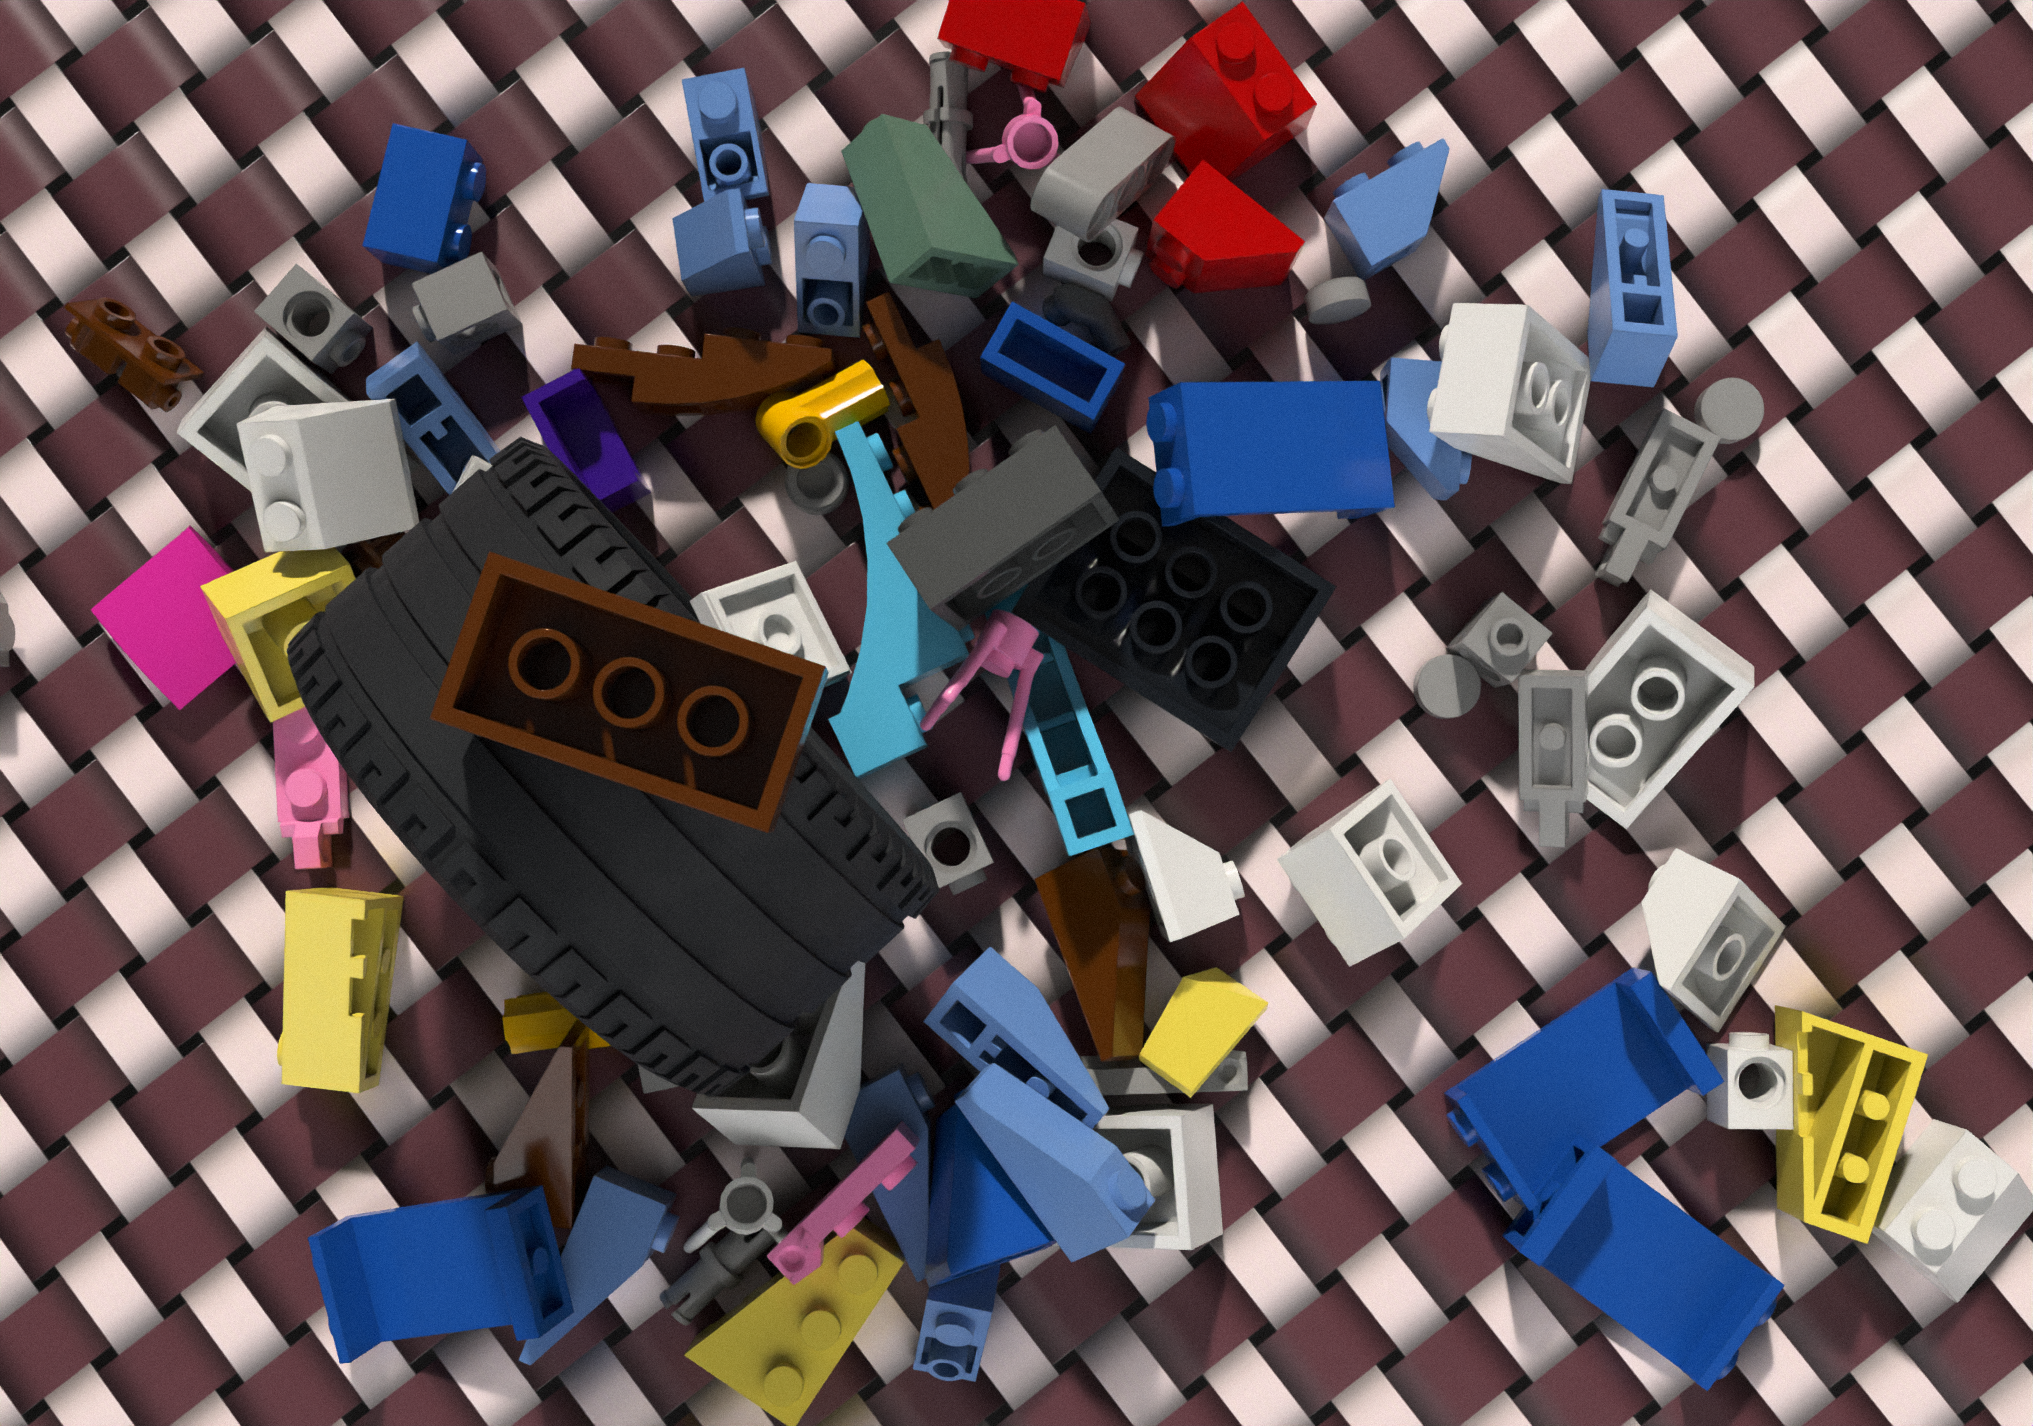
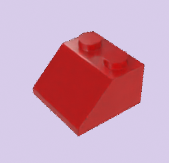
(1026, 36)
(1227, 97)
(1219, 238)

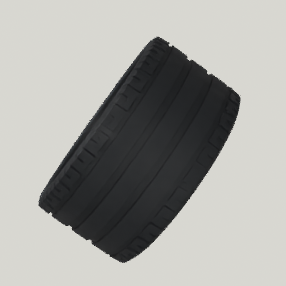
(629, 909)

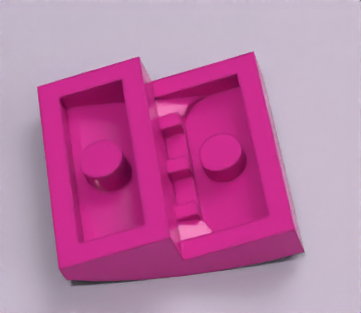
(166, 621)

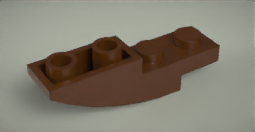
(731, 376)
(937, 441)

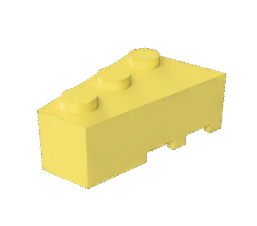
(337, 986)
(1846, 1121)
(791, 1336)

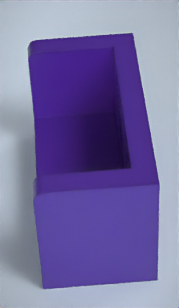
(586, 438)

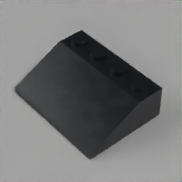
(1180, 611)

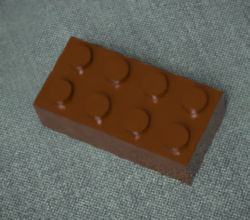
(630, 693)

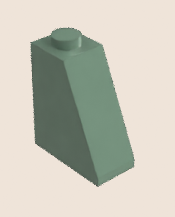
(923, 211)

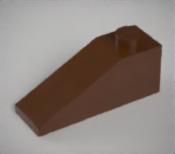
(1103, 938)
(552, 1135)

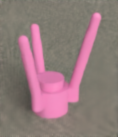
(1025, 140)
(1000, 648)

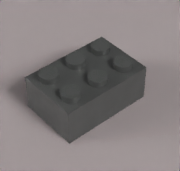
(1001, 528)

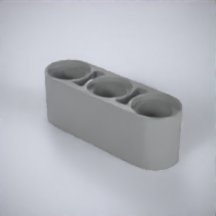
(1102, 173)

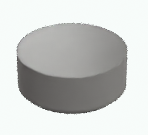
(1337, 300)
(1730, 409)
(819, 487)
(1447, 686)

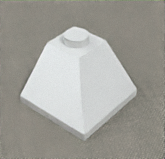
(1183, 878)
(1706, 935)

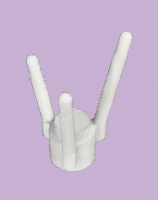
(743, 1208)

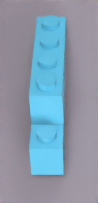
(900, 632)
(1068, 750)

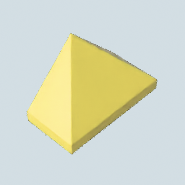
(1200, 1028)

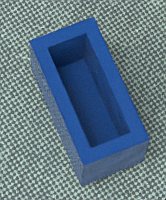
(424, 200)
(1051, 367)

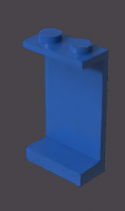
(1269, 449)
(1579, 1074)
(1644, 1262)
(441, 1270)

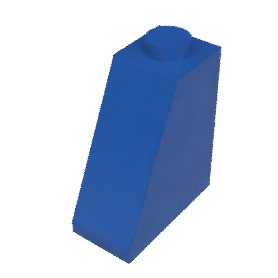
(974, 1207)

